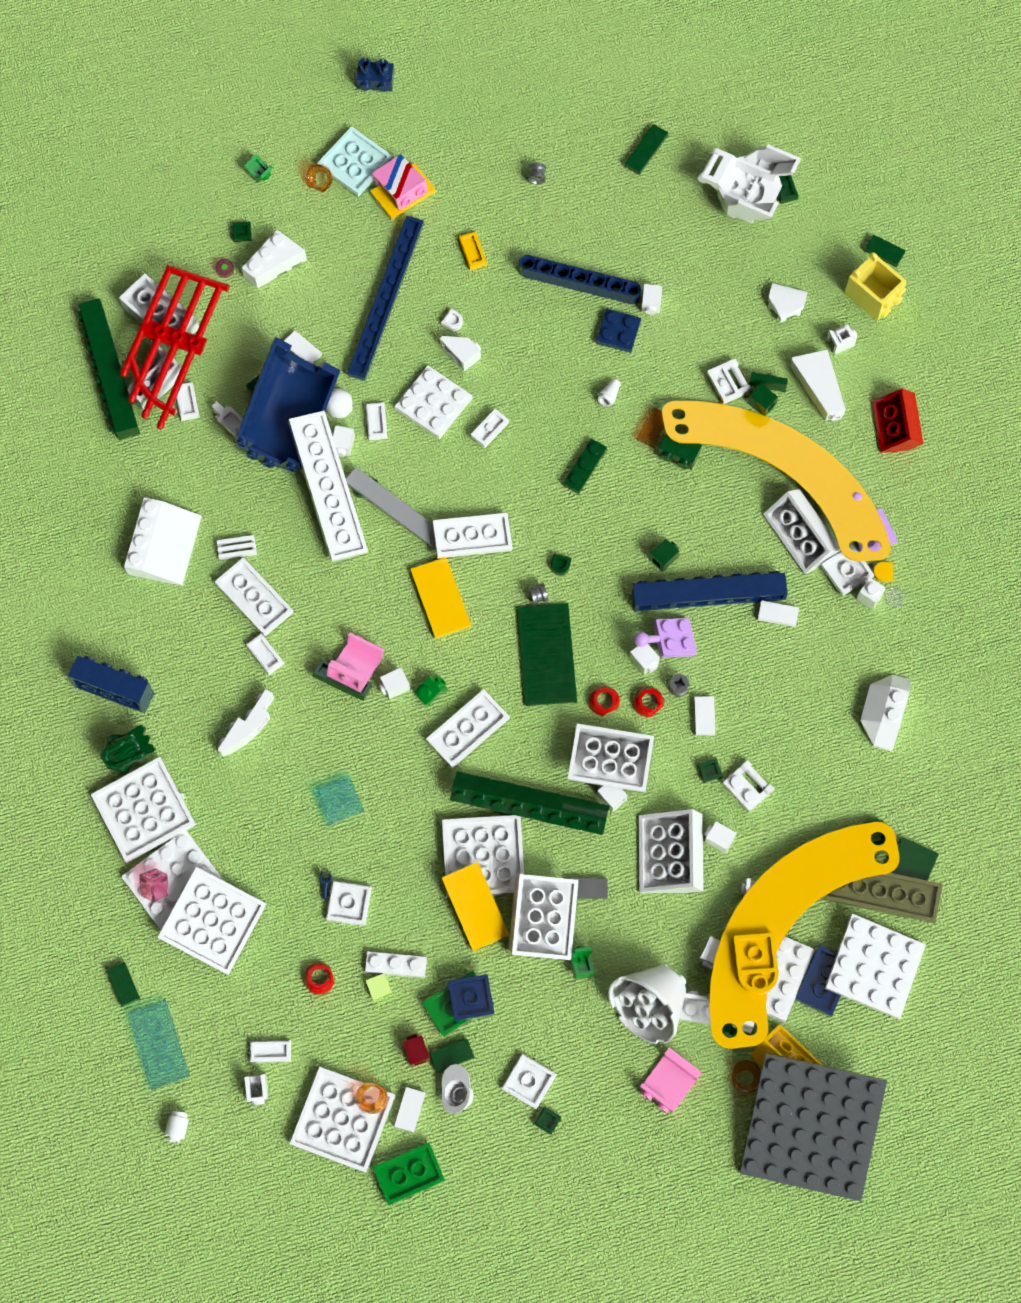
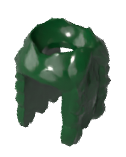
(123, 750)

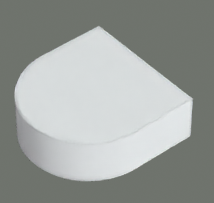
(452, 321)

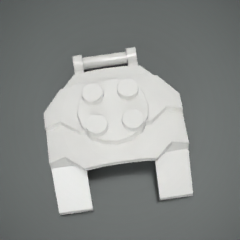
(751, 182)

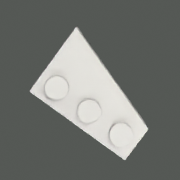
(273, 258)
(153, 374)

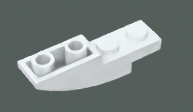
(244, 731)

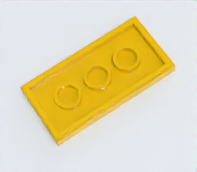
(440, 597)
(475, 906)

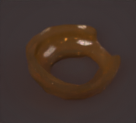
(310, 177)
(752, 1067)
(375, 1107)

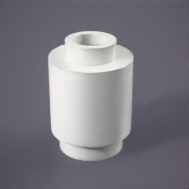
(176, 1126)

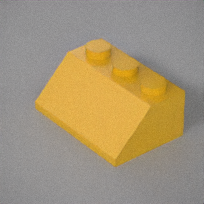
(784, 1044)

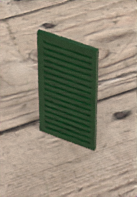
(547, 654)

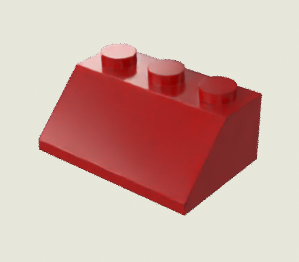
(897, 421)

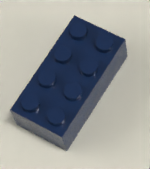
(111, 683)

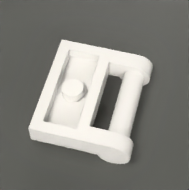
(724, 383)
(743, 790)

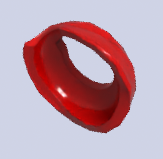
(640, 708)
(598, 709)
(318, 989)

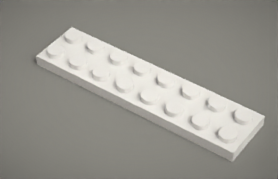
(327, 486)

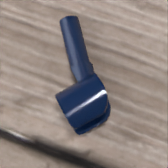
(325, 881)

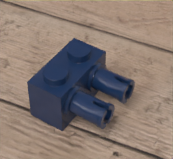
(375, 75)

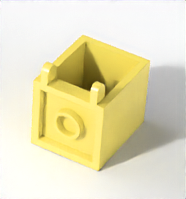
(875, 287)

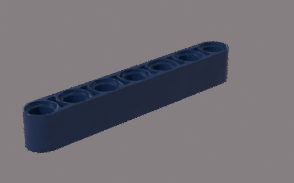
(587, 285)

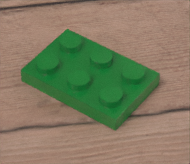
(441, 1011)
(408, 1174)

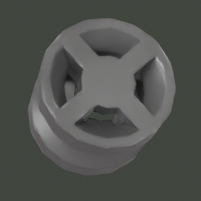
(537, 173)
(538, 593)
(677, 689)

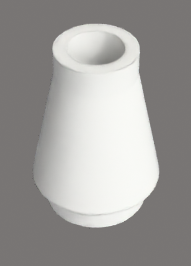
(609, 393)

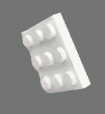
(433, 402)

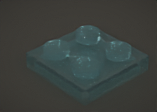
(338, 800)

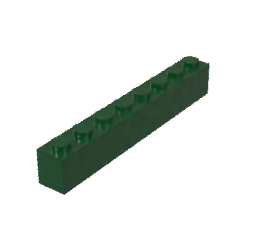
(109, 369)
(529, 803)

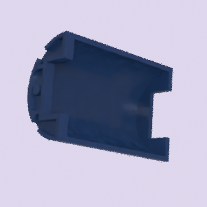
(284, 390)

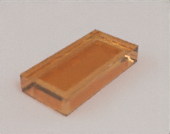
(652, 428)

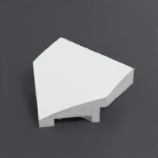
(786, 301)

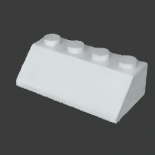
(801, 530)

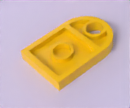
(756, 960)

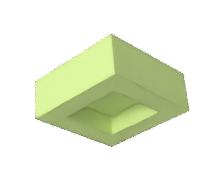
(378, 986)

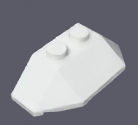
(885, 710)

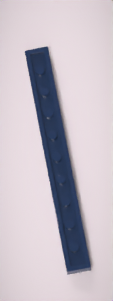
(385, 298)

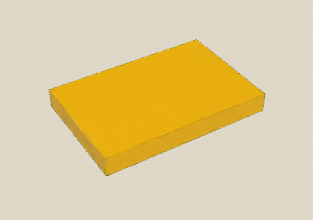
(388, 203)

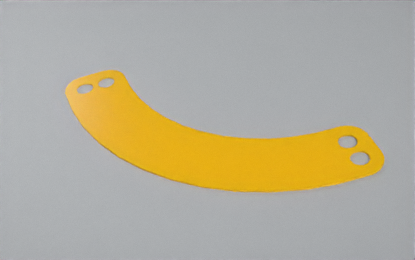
(797, 457)
(775, 906)

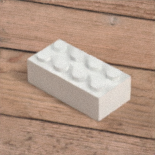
(138, 298)

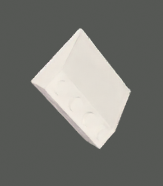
(162, 542)
(611, 757)
(671, 852)
(543, 917)

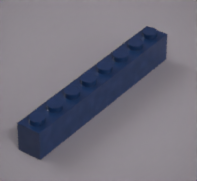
(709, 591)

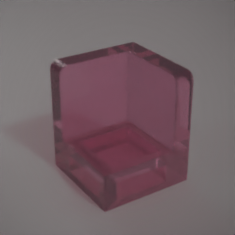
(154, 884)

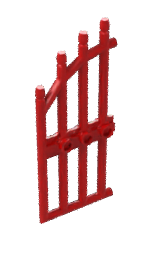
(170, 336)

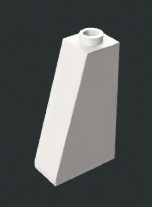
(820, 383)

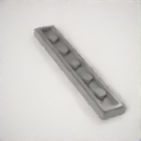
(391, 506)

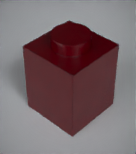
(416, 1050)

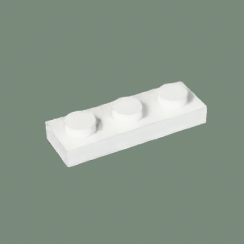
(396, 964)

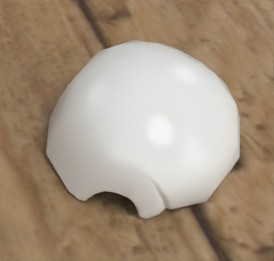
(339, 404)

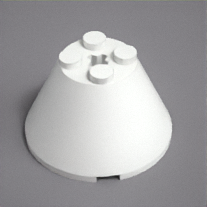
(649, 1002)

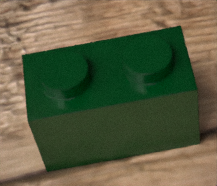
(682, 454)

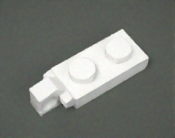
(227, 418)

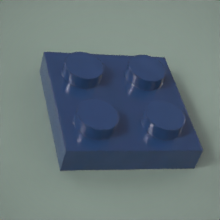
(618, 330)
(471, 997)

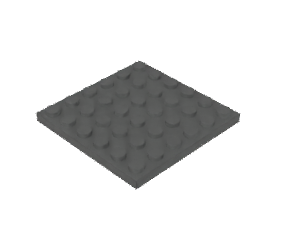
(813, 1126)

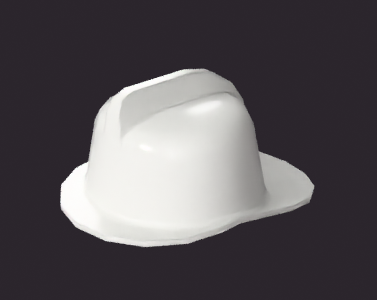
(456, 1089)

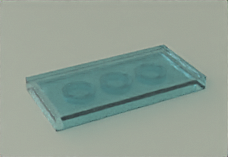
(158, 1045)

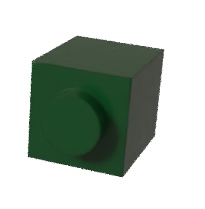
(762, 399)
(664, 554)

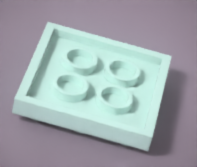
(354, 160)

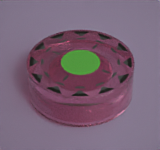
(224, 268)

